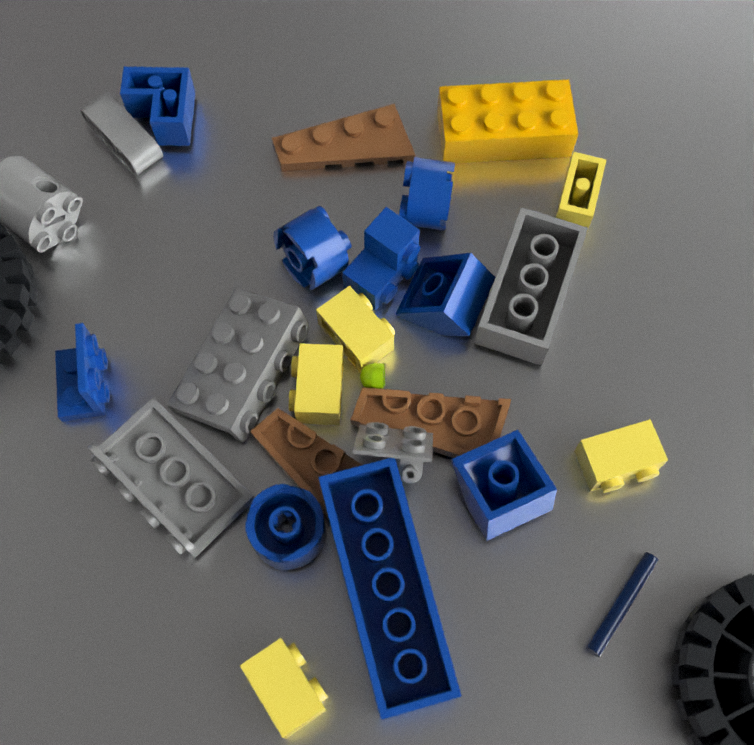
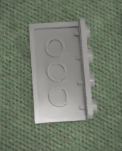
(240, 363)
(172, 478)

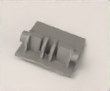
(409, 445)

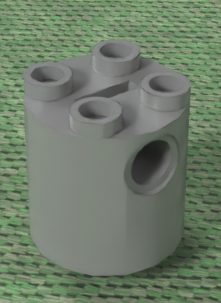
(36, 204)

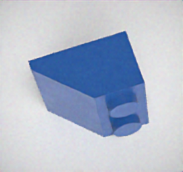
(447, 294)
(504, 484)

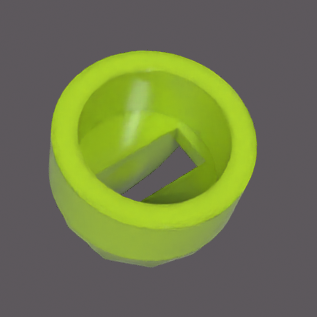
(373, 376)

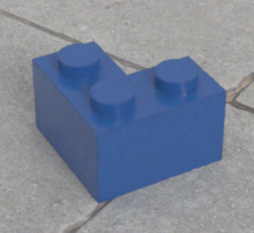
(164, 97)
(387, 258)

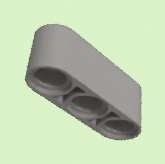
(121, 133)

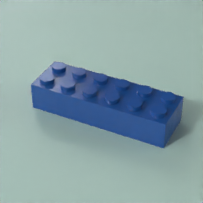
(389, 588)

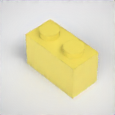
(581, 189)
(353, 324)
(318, 384)
(620, 456)
(284, 687)

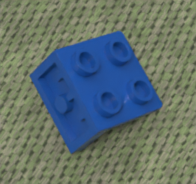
(80, 378)

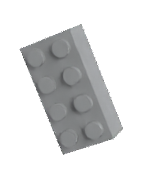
(531, 286)

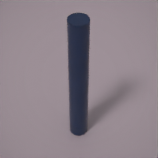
(622, 604)

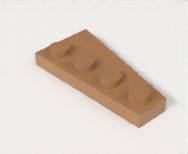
(359, 138)
(455, 421)
(301, 452)

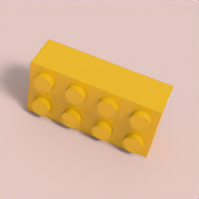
(506, 121)

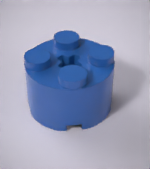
(428, 193)
(312, 248)
(272, 543)

